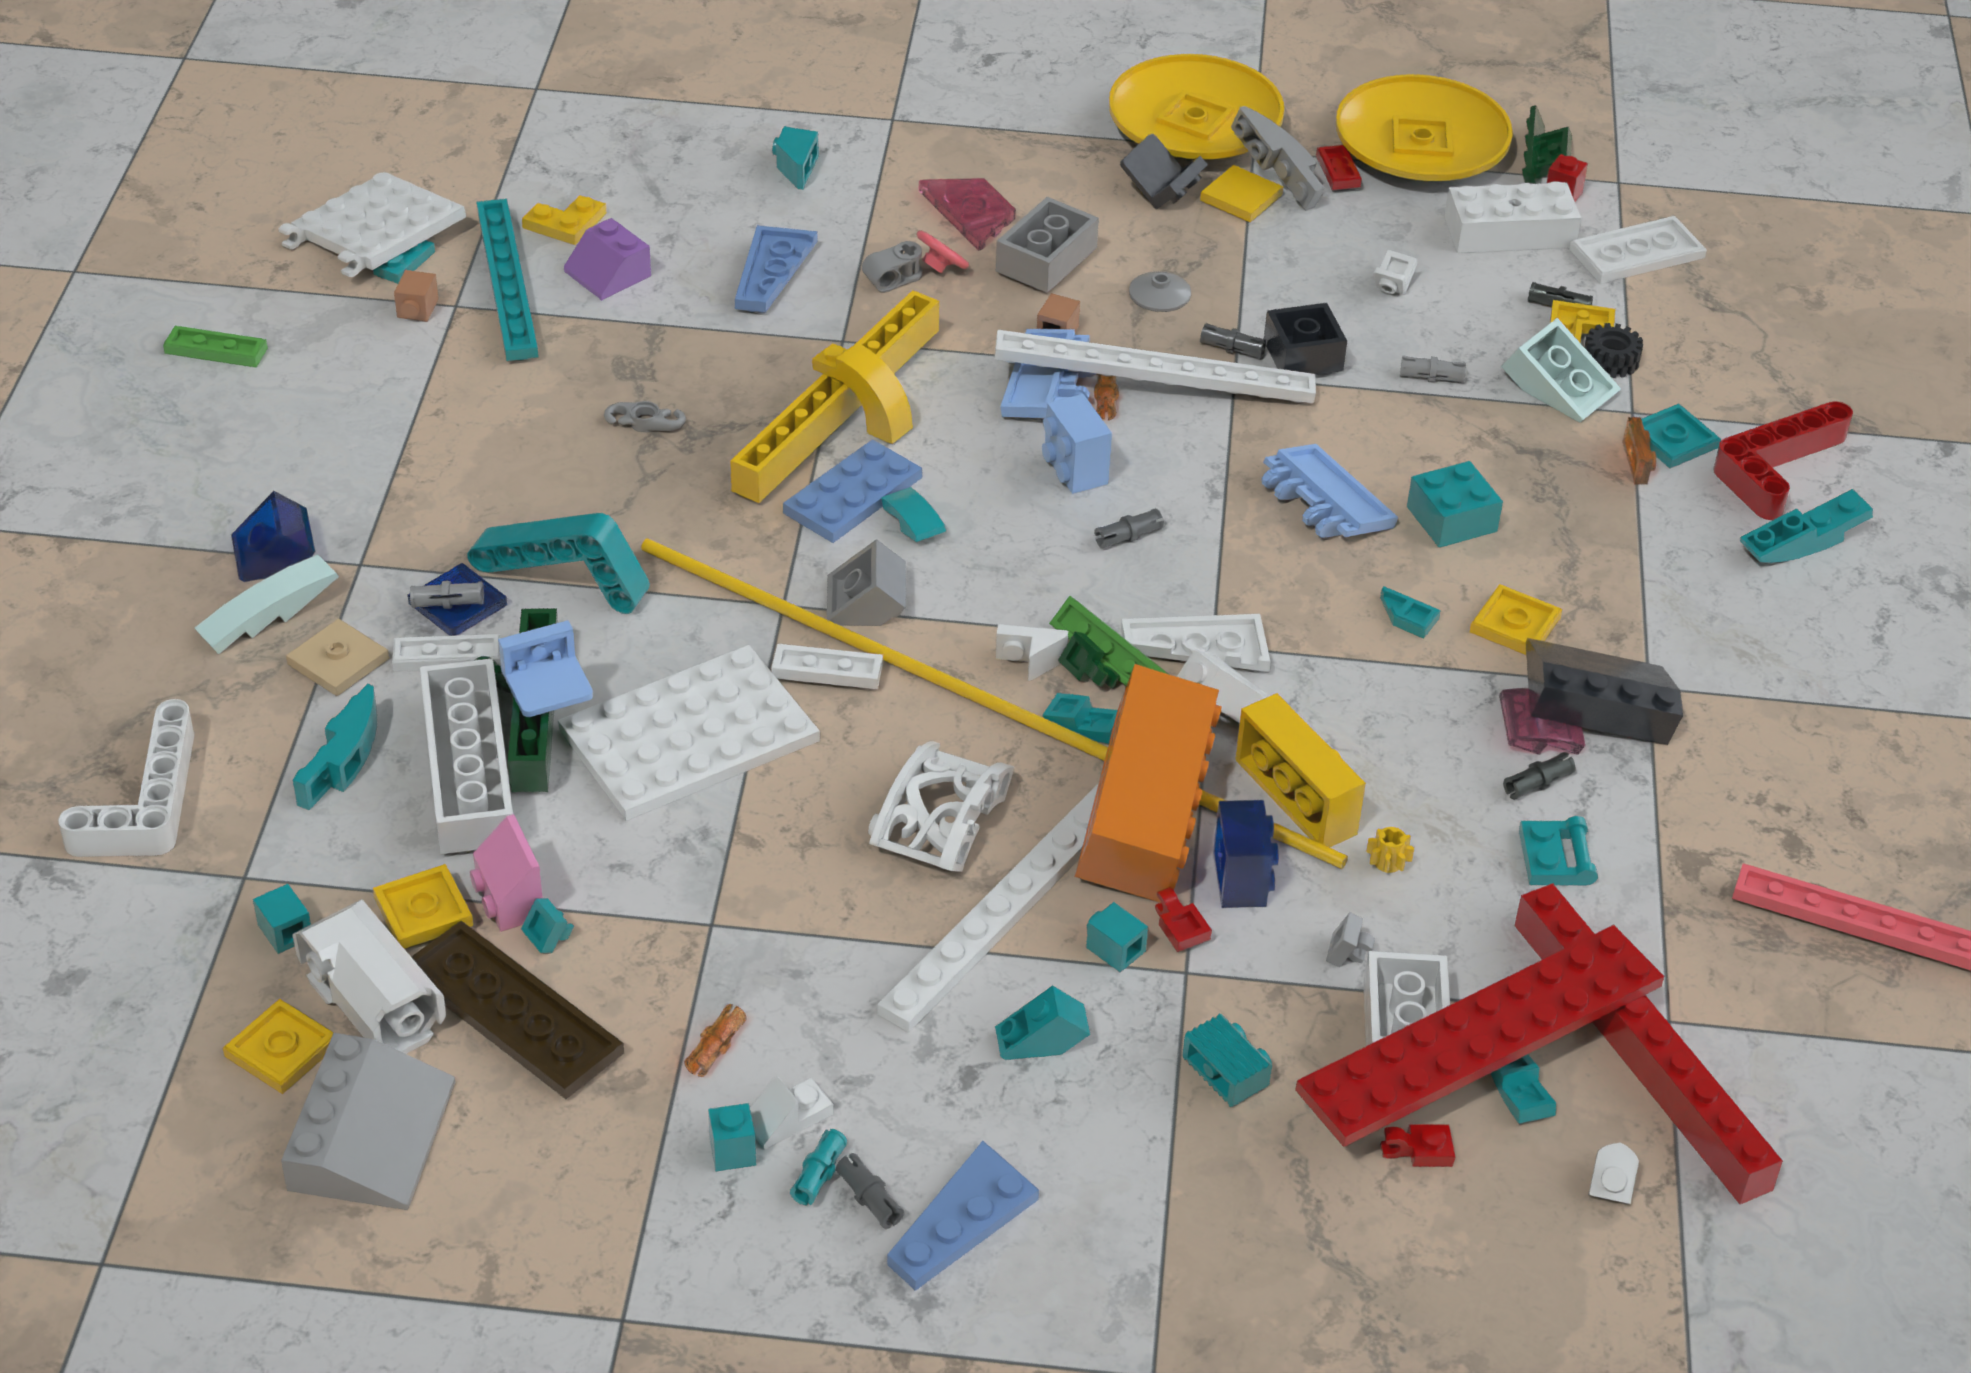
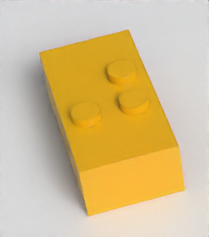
(1299, 771)

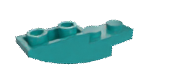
(1804, 534)
(347, 749)

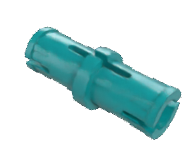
(818, 1167)

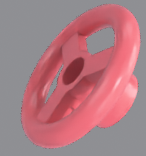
(939, 254)

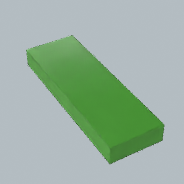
(215, 346)

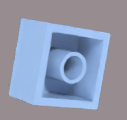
(1077, 443)

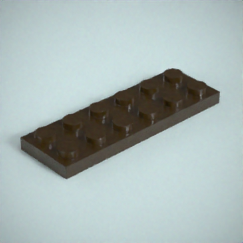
(517, 1010)

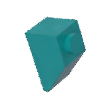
(796, 154)

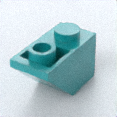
(1043, 1027)

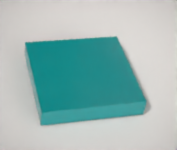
(1678, 436)

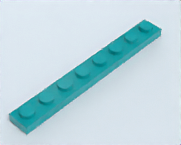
(507, 280)

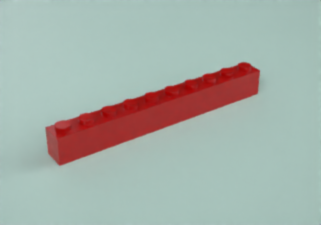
(1663, 1062)

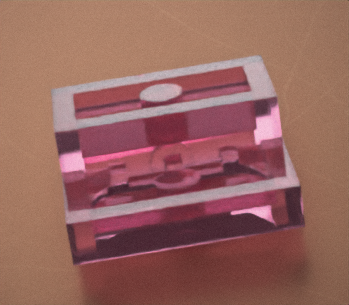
(1535, 733)

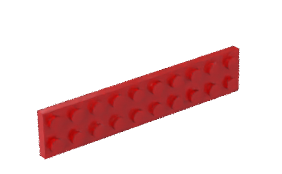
(1478, 1035)

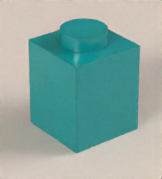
(280, 916)
(1116, 936)
(732, 1137)

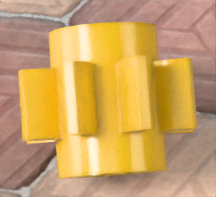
(1390, 849)

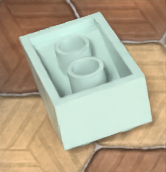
(1561, 372)

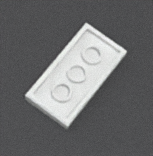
(1637, 249)

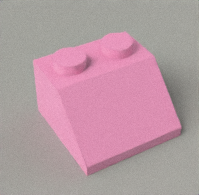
(506, 875)

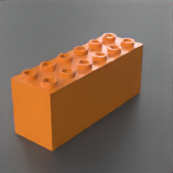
(1150, 784)

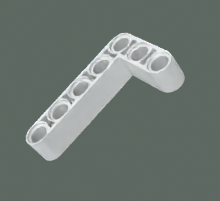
(154, 822)

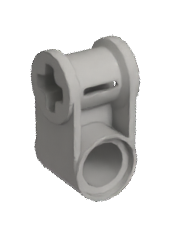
(893, 268)

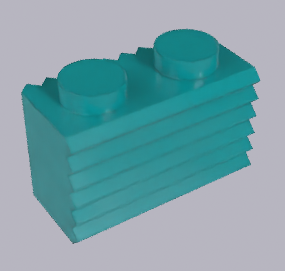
(1227, 1059)

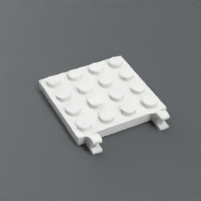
(374, 222)

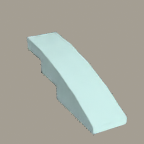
(262, 603)

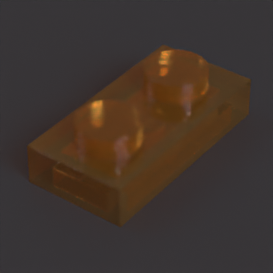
(1637, 450)

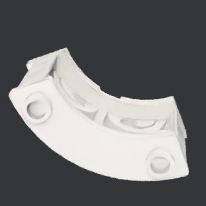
(983, 791)

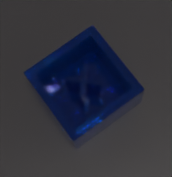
(1244, 853)

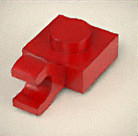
(1181, 924)
(1425, 1143)

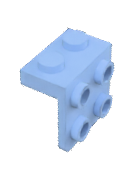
(544, 669)

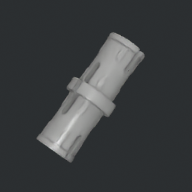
(1433, 369)
(468, 594)

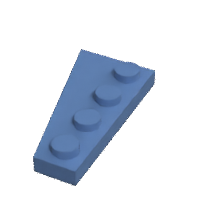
(771, 264)
(963, 1214)

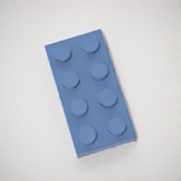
(851, 490)

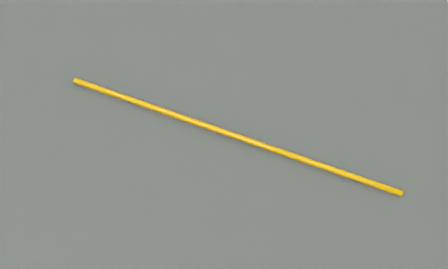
(947, 681)

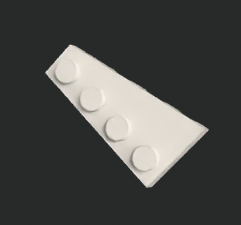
(1232, 638)

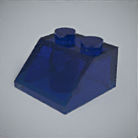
(272, 538)

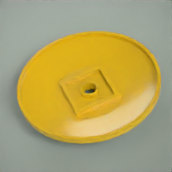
(1191, 103)
(1424, 127)

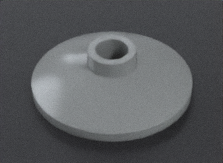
(1160, 291)

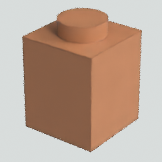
(416, 295)
(1059, 313)

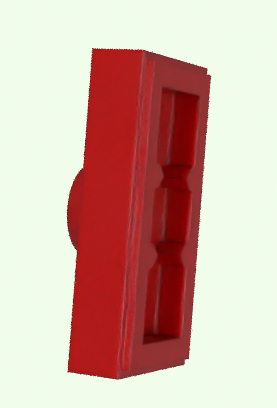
(1338, 167)

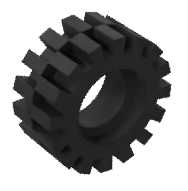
(1615, 348)

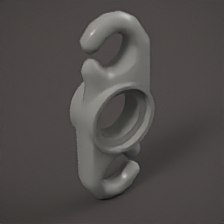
(633, 410)

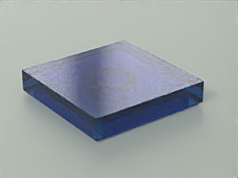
(463, 616)

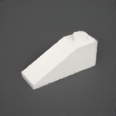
(1233, 688)

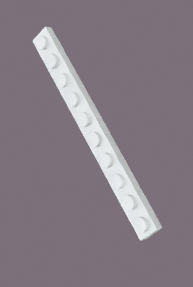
(1155, 366)
(988, 921)

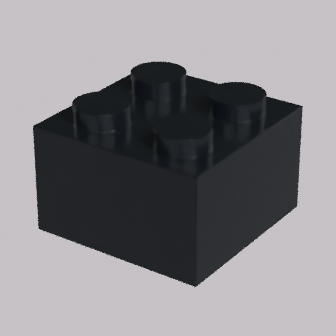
(1305, 339)

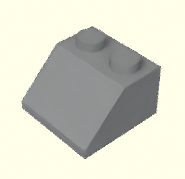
(867, 588)

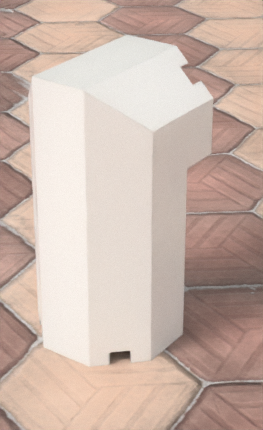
(370, 977)

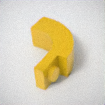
(874, 384)

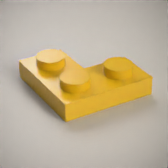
(566, 224)
(1581, 317)

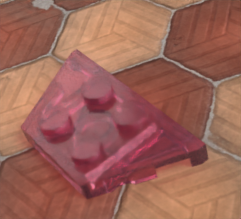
(970, 207)

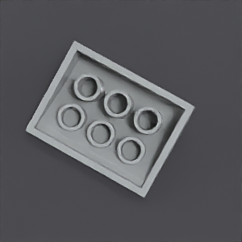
(366, 1124)

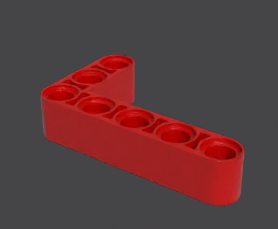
(1748, 458)

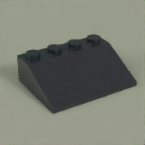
(1602, 692)

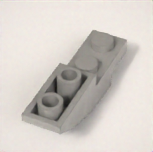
(1278, 149)

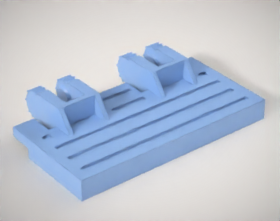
(1035, 386)
(1336, 498)

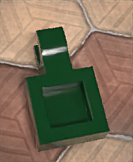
(1083, 660)

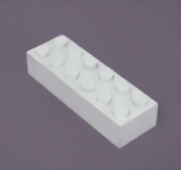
(465, 752)

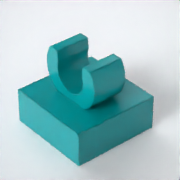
(546, 925)

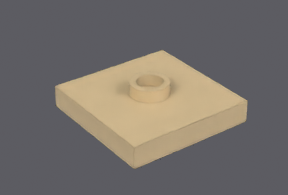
(337, 657)

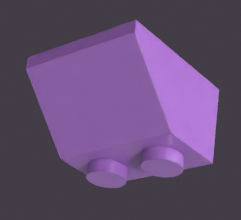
(609, 259)

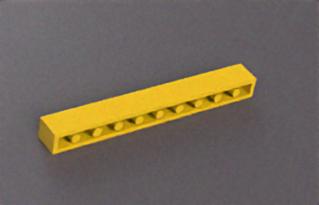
(828, 402)

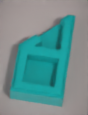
(1409, 613)

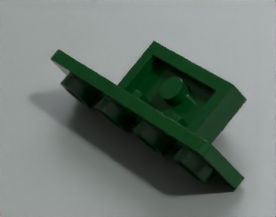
(1543, 147)

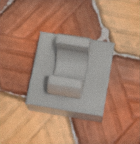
(1349, 941)

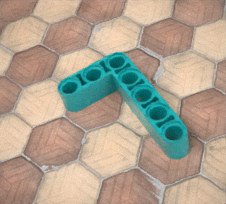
(577, 538)

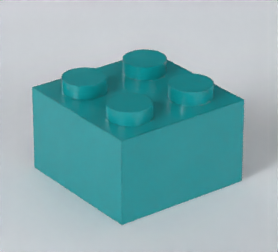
(1454, 504)

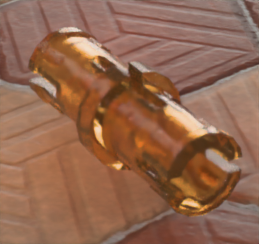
(1106, 394)
(715, 1040)

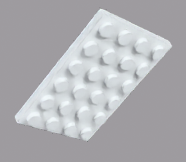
(688, 731)

